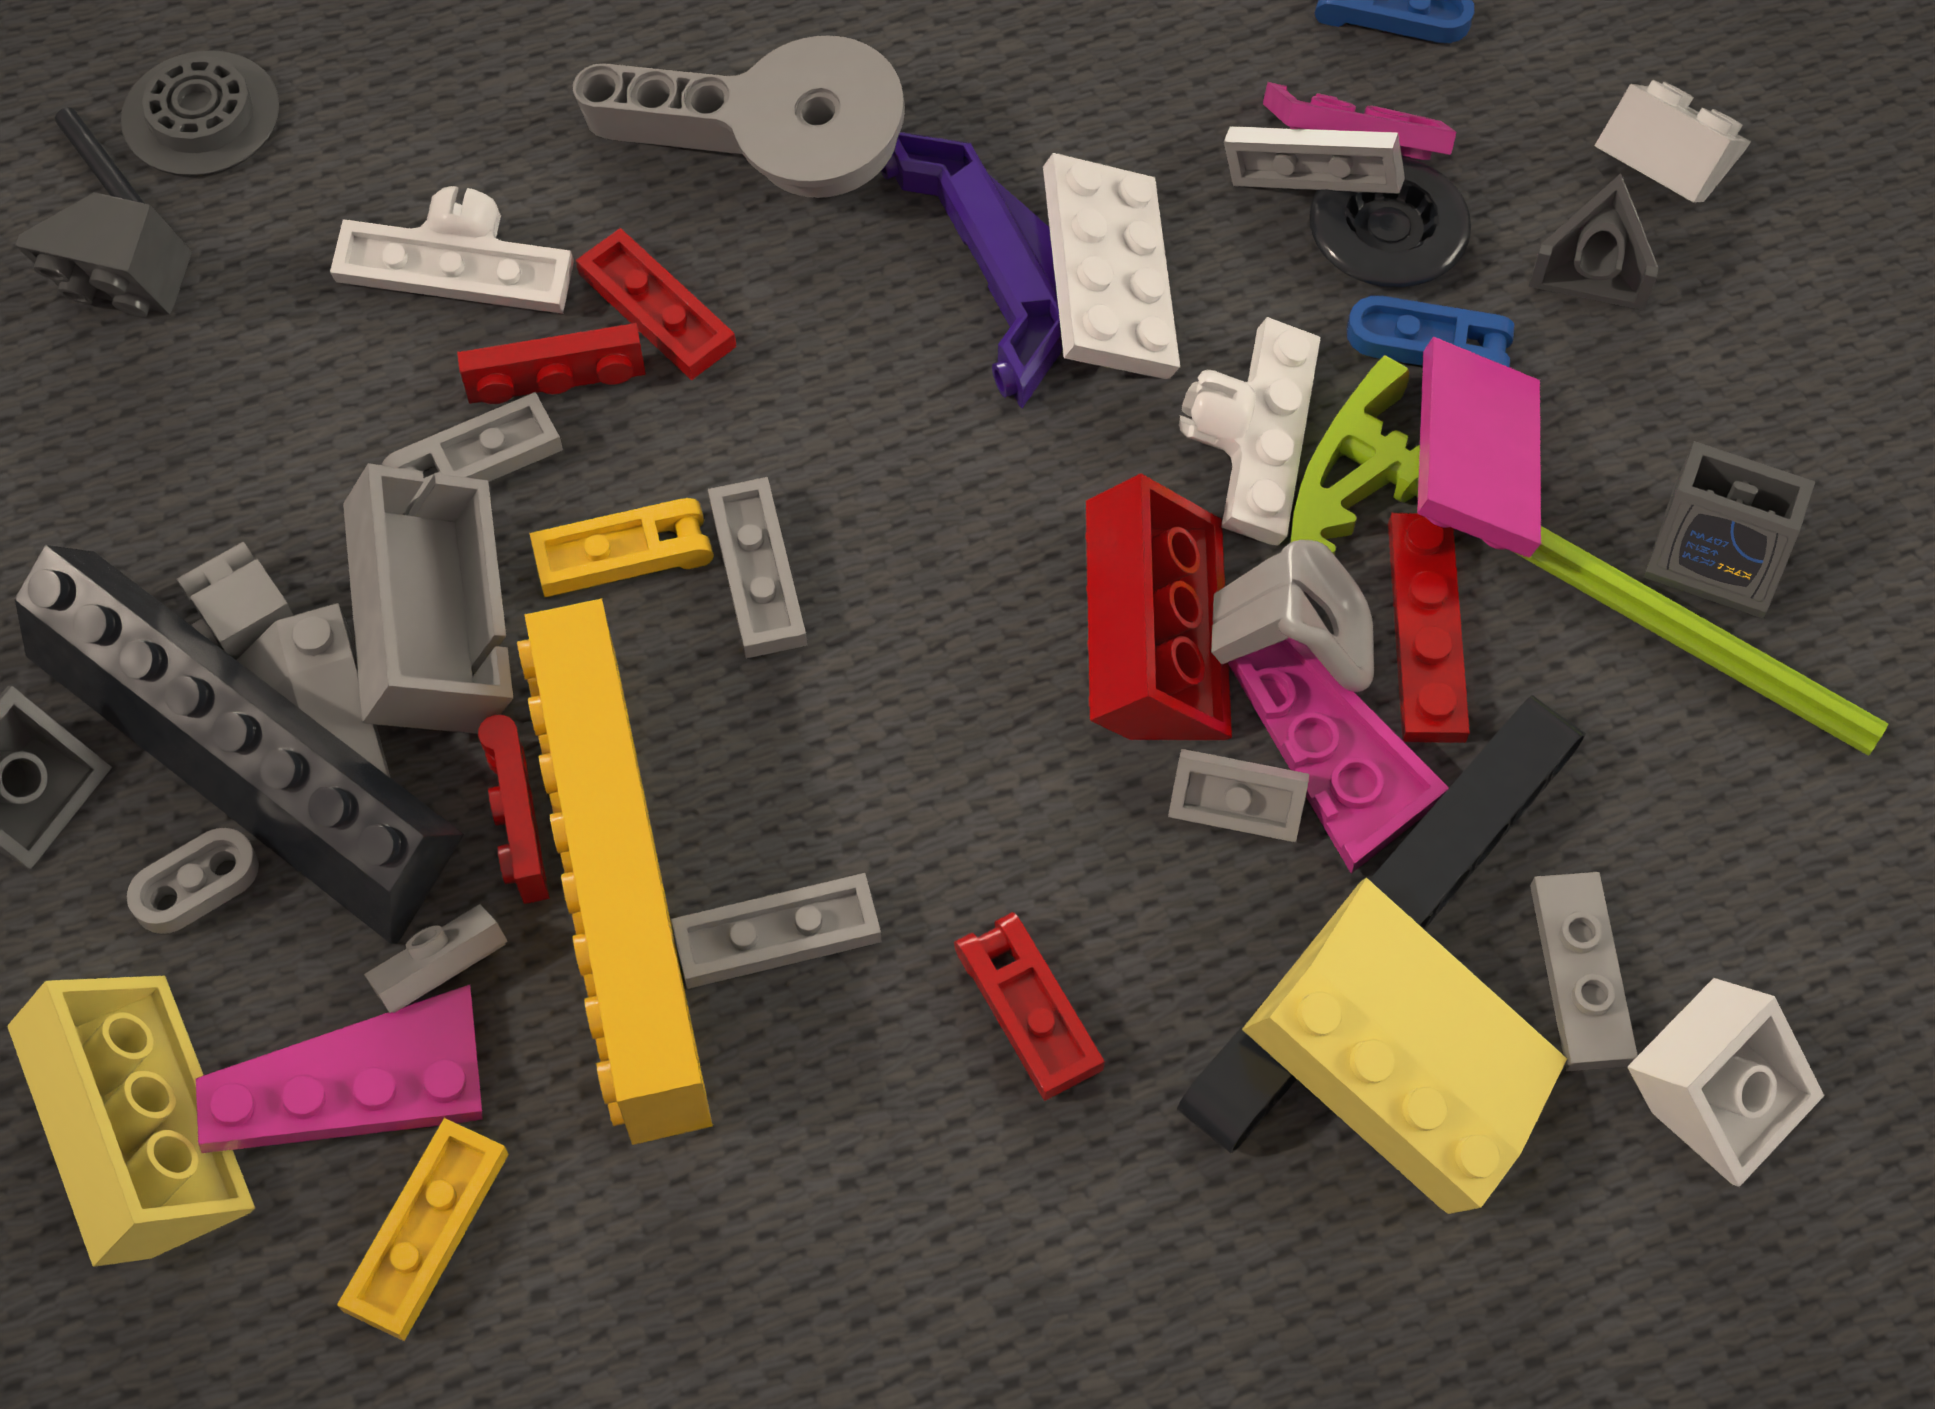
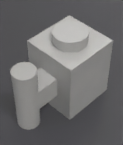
(234, 599)

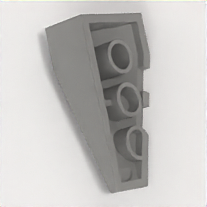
(315, 668)

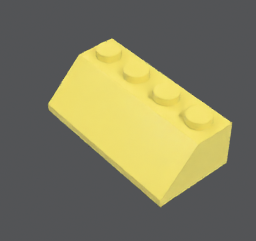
(122, 1115)

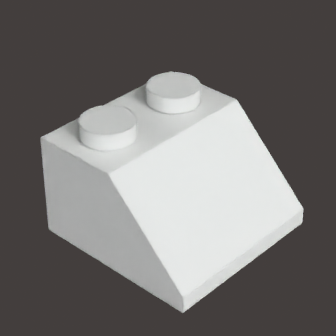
(1728, 1078)

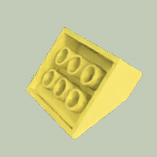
(1410, 1050)

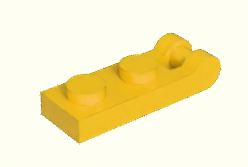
(620, 546)

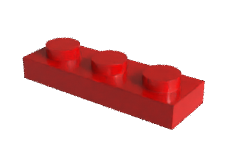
(657, 303)
(551, 364)

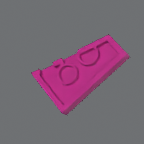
(1416, 134)

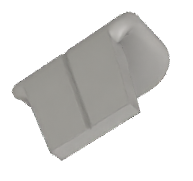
(1272, 606)

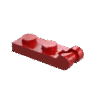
(514, 805)
(1030, 1007)

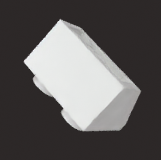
(1671, 141)

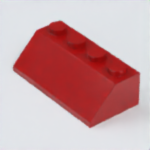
(1151, 615)

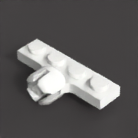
(1258, 427)

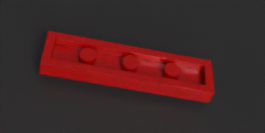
(1427, 631)

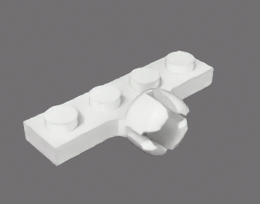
(454, 257)

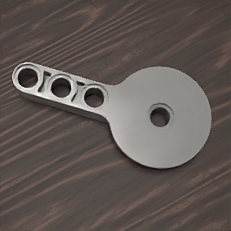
(805, 115)

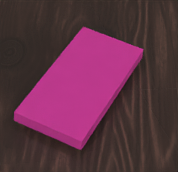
(1480, 448)

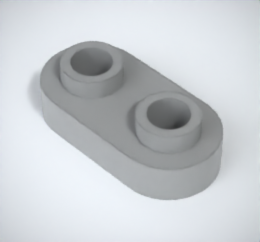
(192, 878)

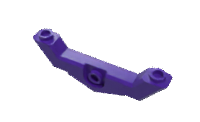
(1007, 245)

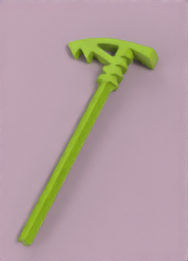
(1384, 459)

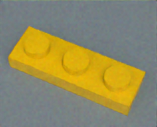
(423, 1229)

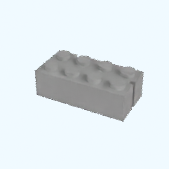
(426, 601)

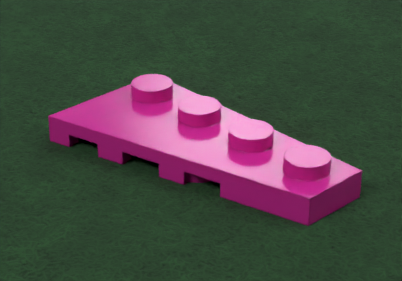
(1359, 771)
(354, 1081)

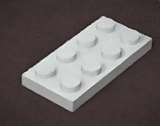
(1110, 267)

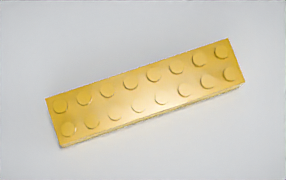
(612, 876)

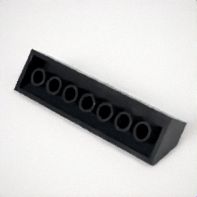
(234, 738)

